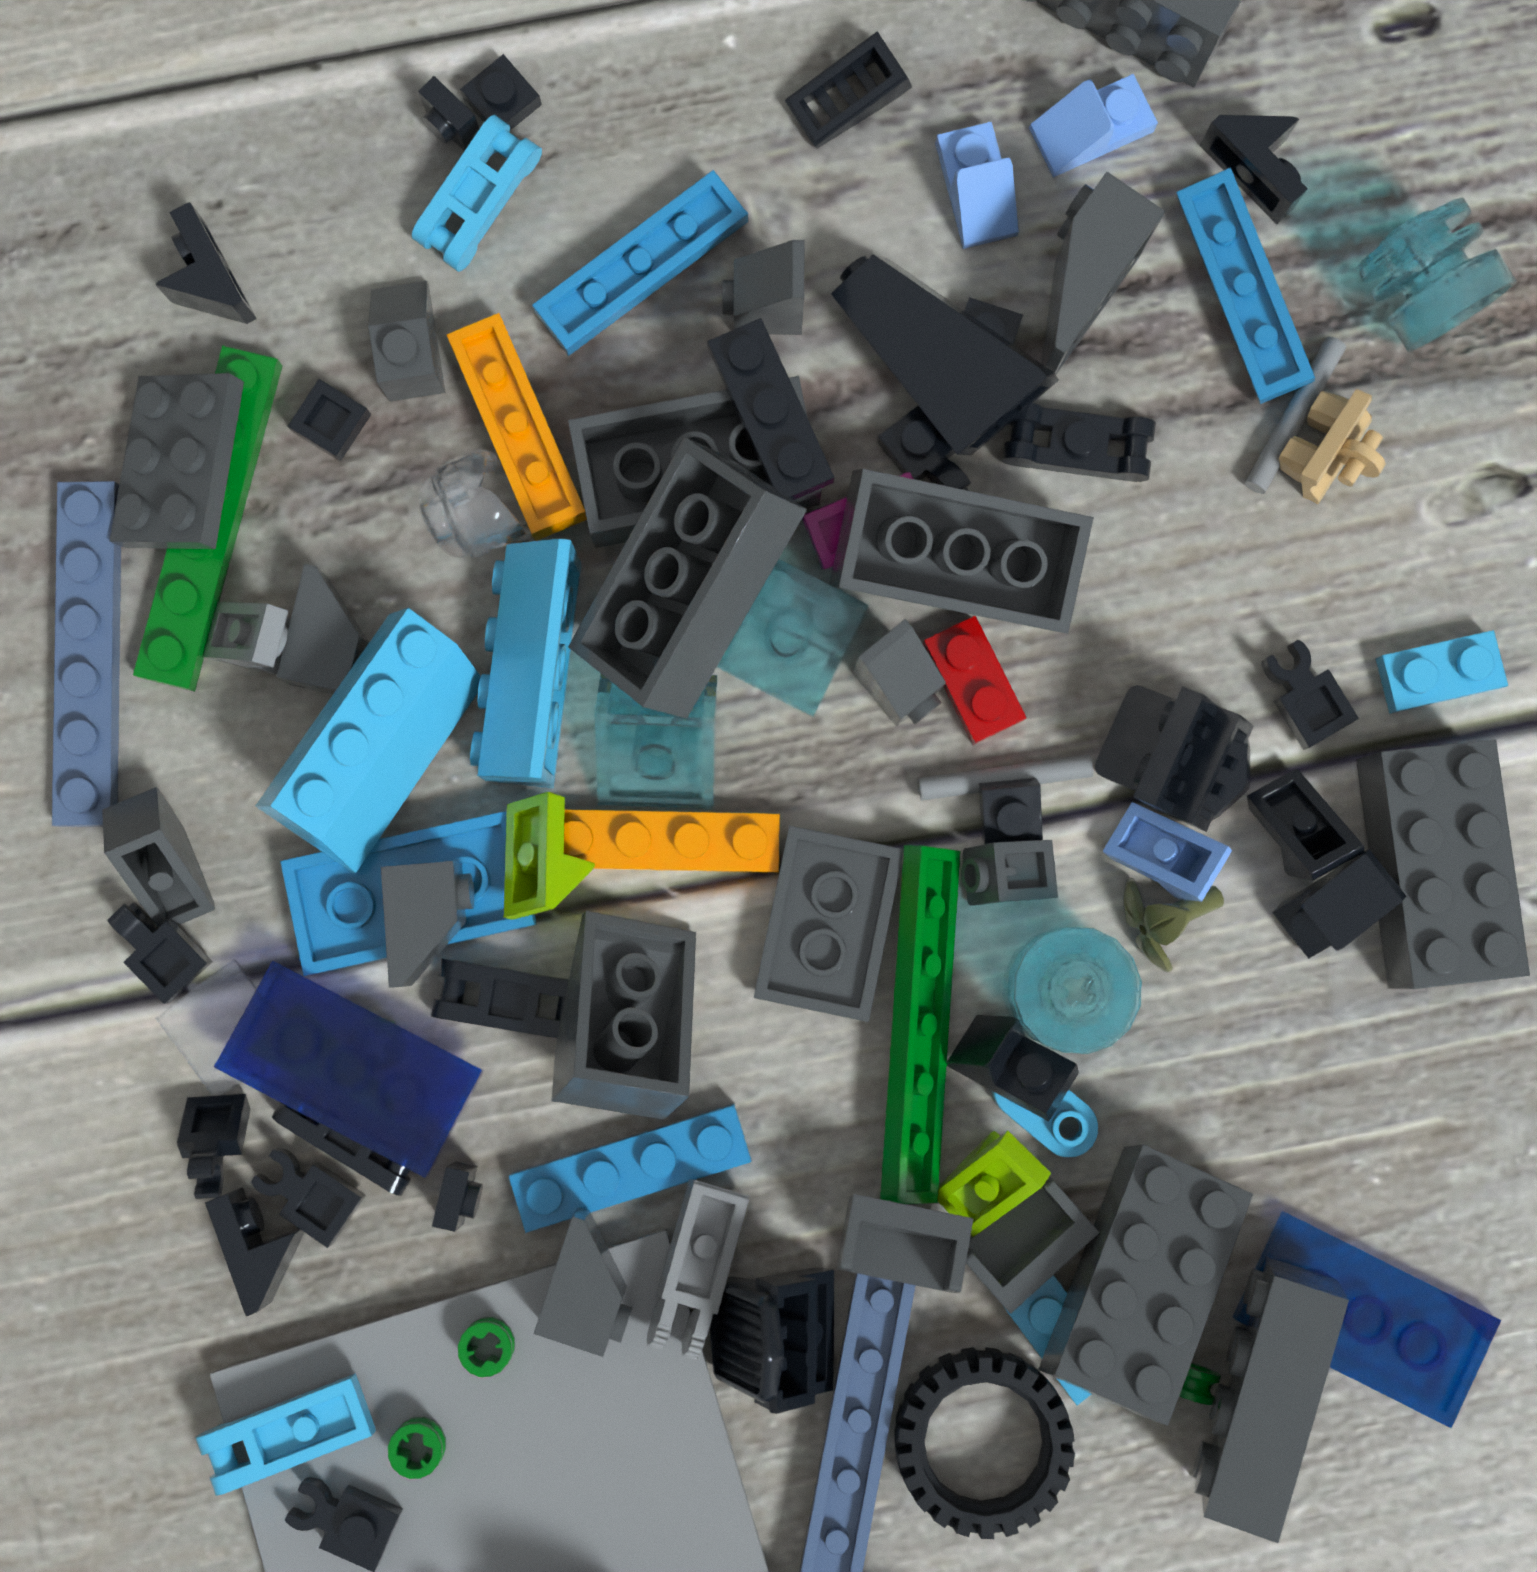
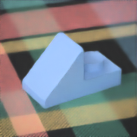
(1092, 123)
(978, 184)
(1167, 852)

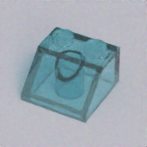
(794, 638)
(654, 755)

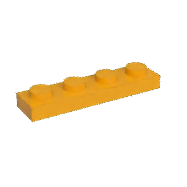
(517, 427)
(674, 840)

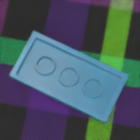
(342, 912)

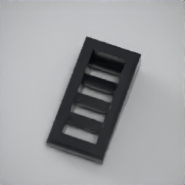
(854, 62)

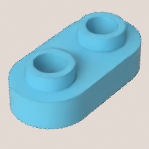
(1048, 1132)

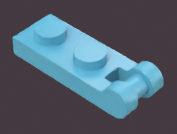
(287, 1434)

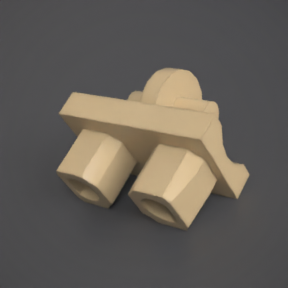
(1344, 424)

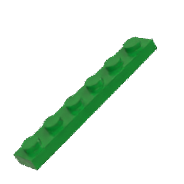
(195, 578)
(920, 1025)

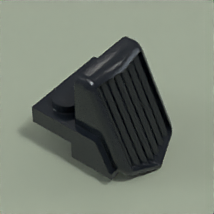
(1178, 754)
(776, 1337)

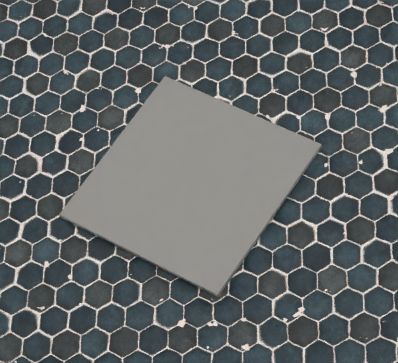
(542, 1465)

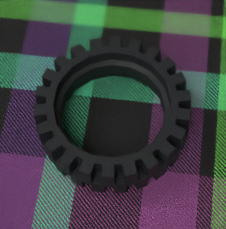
(1024, 1502)

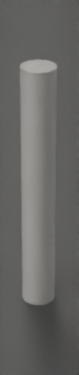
(1295, 415)
(968, 781)

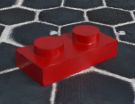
(974, 680)

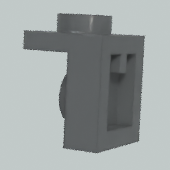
(1009, 872)

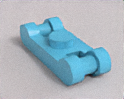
(475, 192)

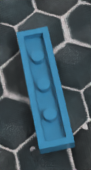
(640, 262)
(1245, 286)
(630, 1167)

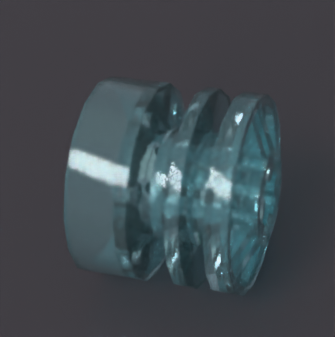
(1435, 274)
(1037, 994)

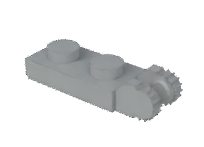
(697, 1264)

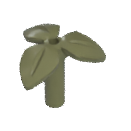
(1162, 921)

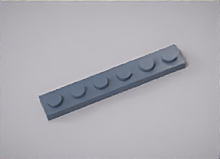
(86, 655)
(857, 1426)

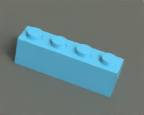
(528, 663)
(373, 739)

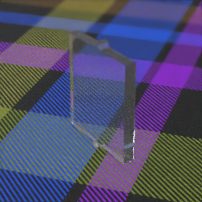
(1361, 985)
(206, 1019)

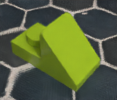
(535, 862)
(992, 1180)

